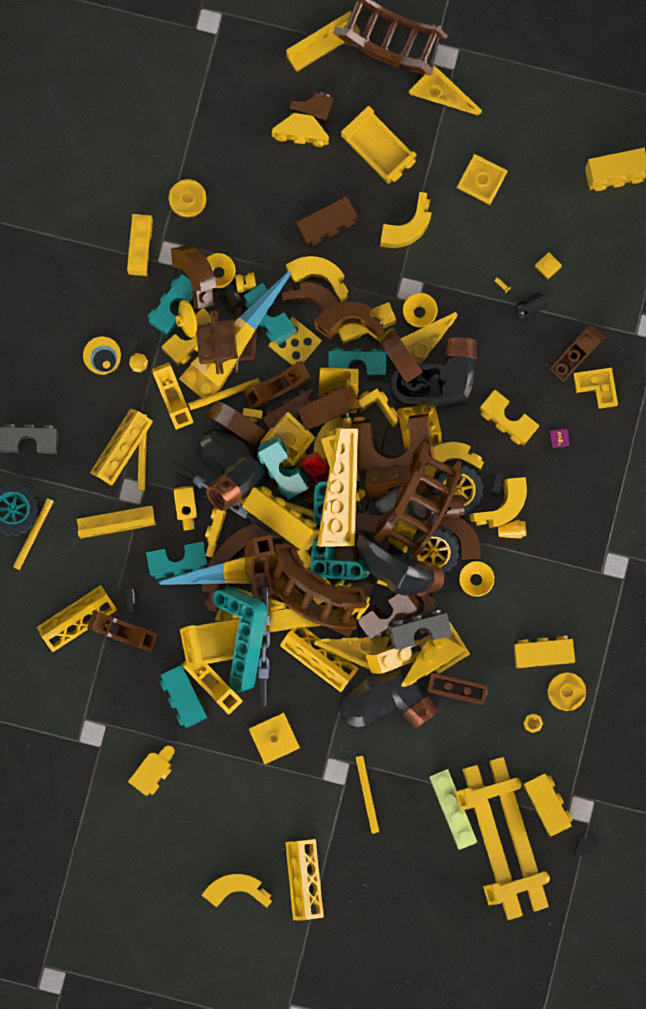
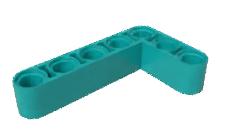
(328, 557)
(249, 635)

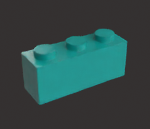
(182, 697)

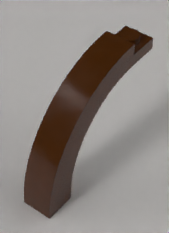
(230, 551)

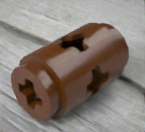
(454, 509)

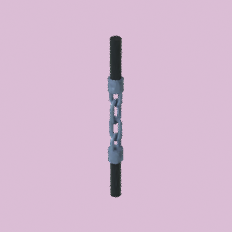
(200, 482)
(263, 672)

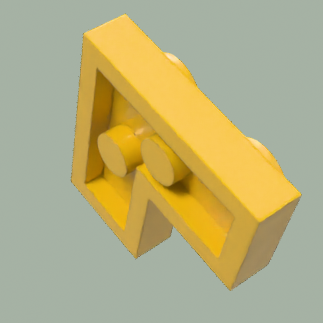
(600, 381)

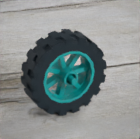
(22, 494)

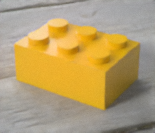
(616, 169)

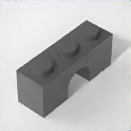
(45, 438)
(403, 631)

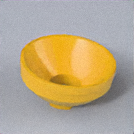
(222, 261)
(420, 300)
(476, 568)

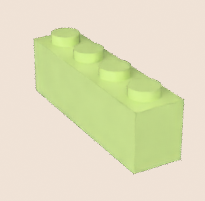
(455, 818)

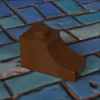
(318, 107)

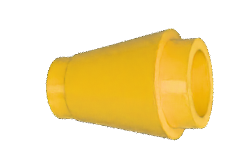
(514, 529)

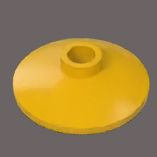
(186, 319)

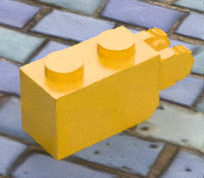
(389, 658)
(152, 770)

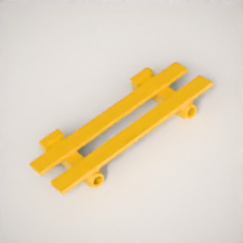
(477, 796)

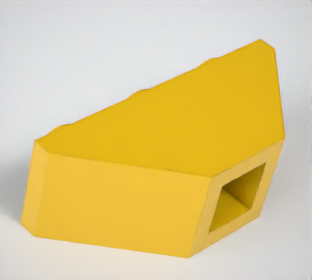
(301, 129)

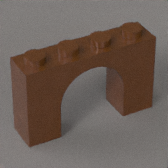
(372, 457)

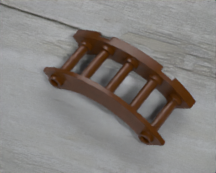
(382, 51)
(408, 493)
(291, 565)

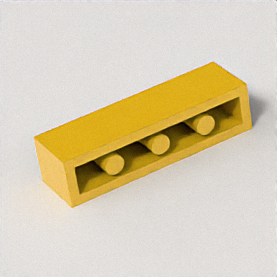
(281, 518)

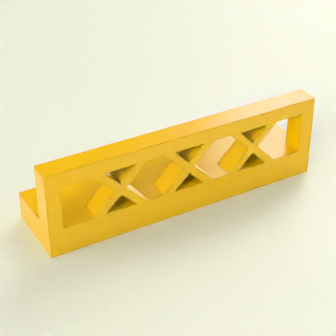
(317, 44)
(121, 446)
(116, 522)
(74, 615)
(317, 660)
(301, 880)

